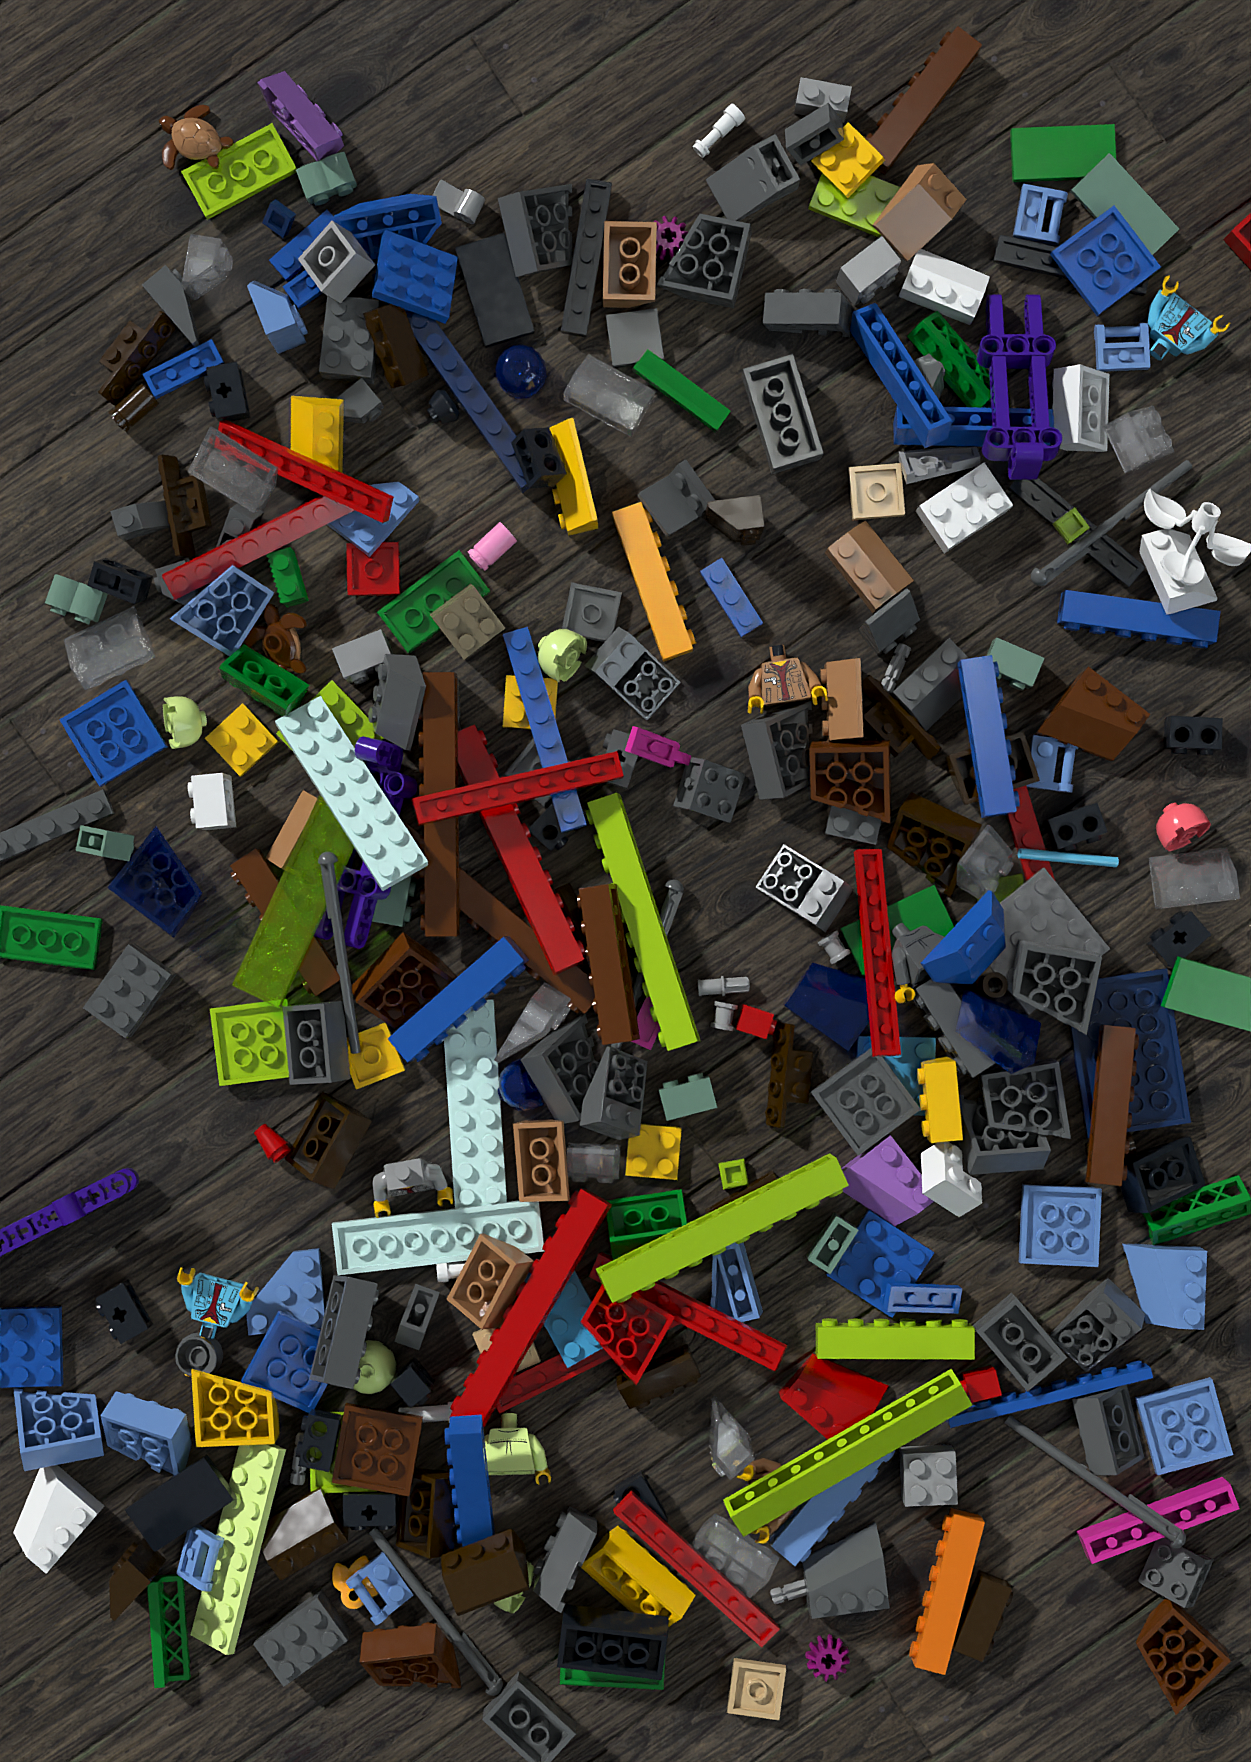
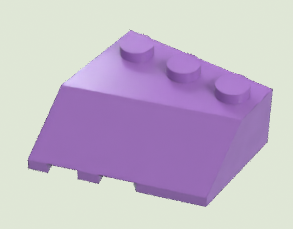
(300, 116)
(886, 1182)

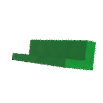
(963, 380)
(681, 390)
(1204, 1215)
(159, 1632)

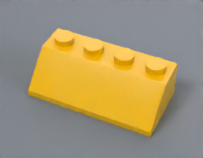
(573, 489)
(637, 1577)

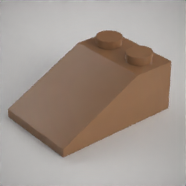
(919, 210)

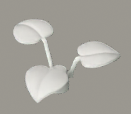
(1224, 548)

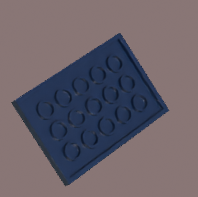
(1159, 1080)

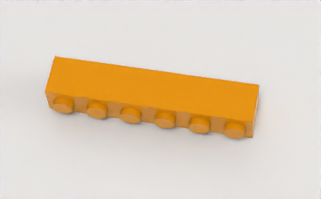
(652, 581)

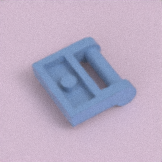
(1031, 214)
(1122, 355)
(1044, 756)
(194, 1554)
(387, 1584)

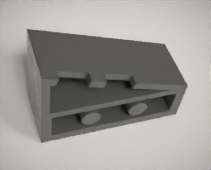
(807, 311)

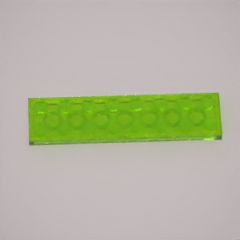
(293, 910)

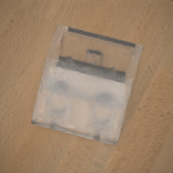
(1139, 438)

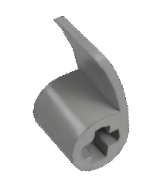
(457, 203)

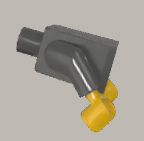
(907, 956)

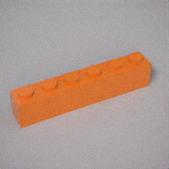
(947, 1591)

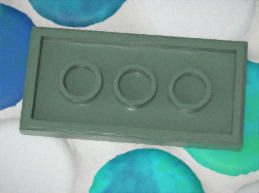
(1112, 185)

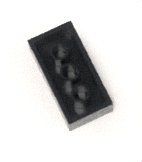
(613, 1642)

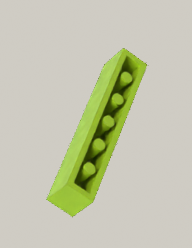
(895, 1340)

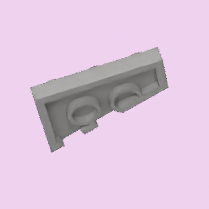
(934, 462)

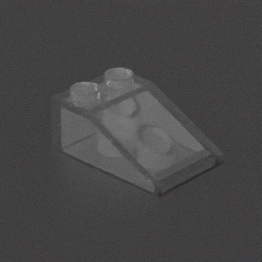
(543, 1012)

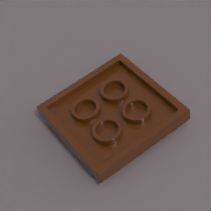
(377, 1449)

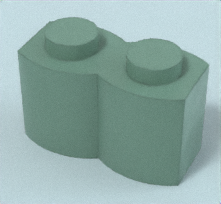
(327, 178)
(75, 598)

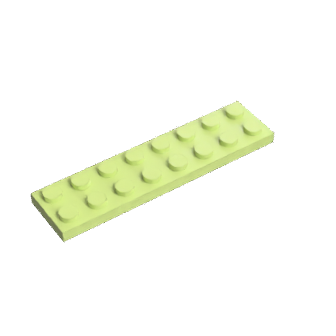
(243, 1528)

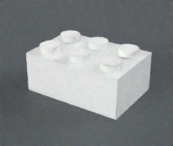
(964, 507)

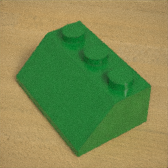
(264, 680)
(643, 1219)

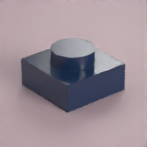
(279, 218)

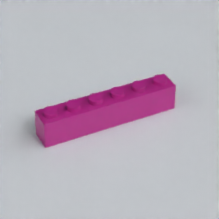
(1182, 1509)

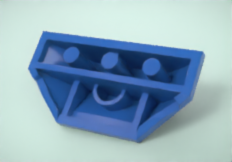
(406, 215)
(969, 945)

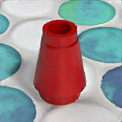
(272, 1144)

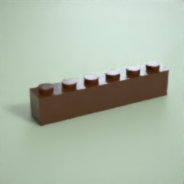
(924, 95)
(261, 882)
(608, 964)
(1111, 1105)

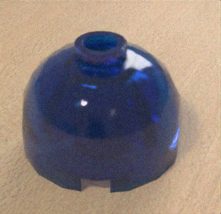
(521, 371)
(518, 1088)

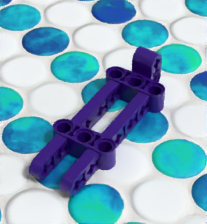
(1019, 446)
(383, 762)
(67, 1209)

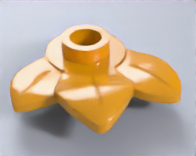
(342, 1573)

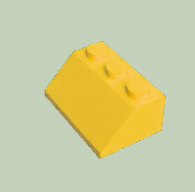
(318, 429)
(940, 1100)

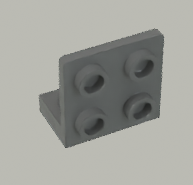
(676, 499)
(709, 789)
(1175, 1572)

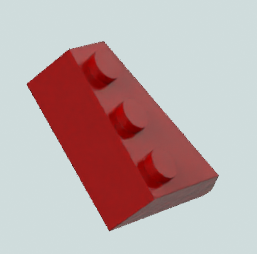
(627, 1330)
(831, 1395)

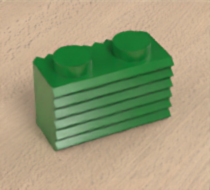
(287, 577)

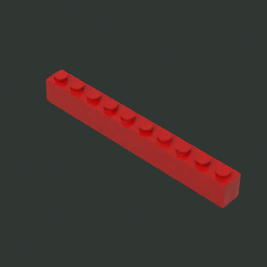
(520, 860)
(532, 1307)

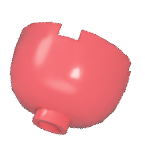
(1180, 824)

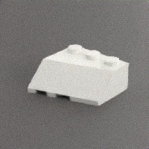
(54, 1516)

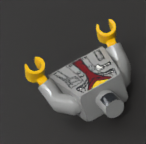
(409, 1178)

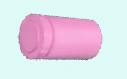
(492, 546)

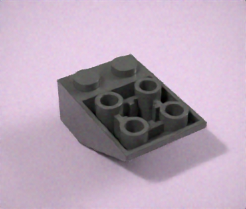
(754, 180)
(632, 673)
(804, 888)
(615, 1096)
(1098, 1325)

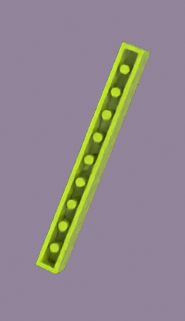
(643, 922)
(721, 1228)
(847, 1452)

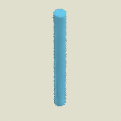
(1066, 857)

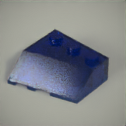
(158, 884)
(831, 1003)
(999, 1031)

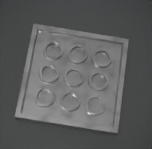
(1044, 915)

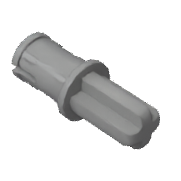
(723, 986)

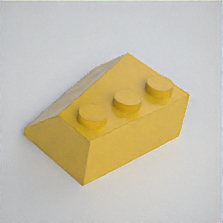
(232, 1412)

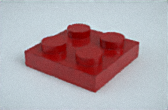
(374, 574)

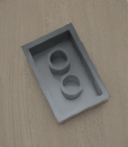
(346, 342)
(129, 990)
(316, 1043)
(1019, 1341)
(302, 1637)
(529, 1720)

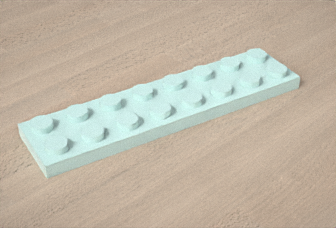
(351, 793)
(475, 1111)
(433, 1236)

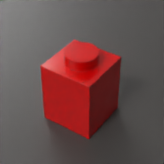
(756, 1021)
(981, 1383)

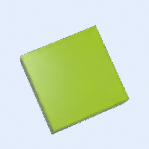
(1071, 525)
(733, 1174)

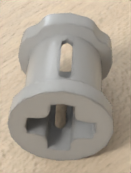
(834, 947)
(723, 1016)

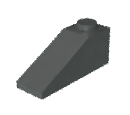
(168, 293)

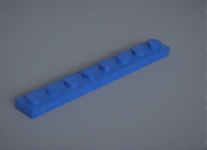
(542, 722)
(1058, 1391)

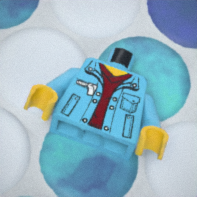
(1178, 326)
(214, 1300)

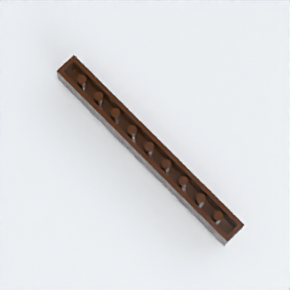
(440, 774)
(499, 921)

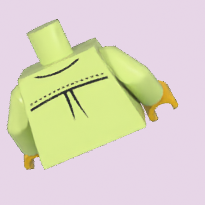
(514, 1450)

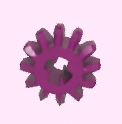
(676, 233)
(830, 1667)

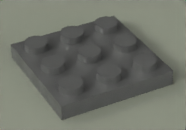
(865, 1101)

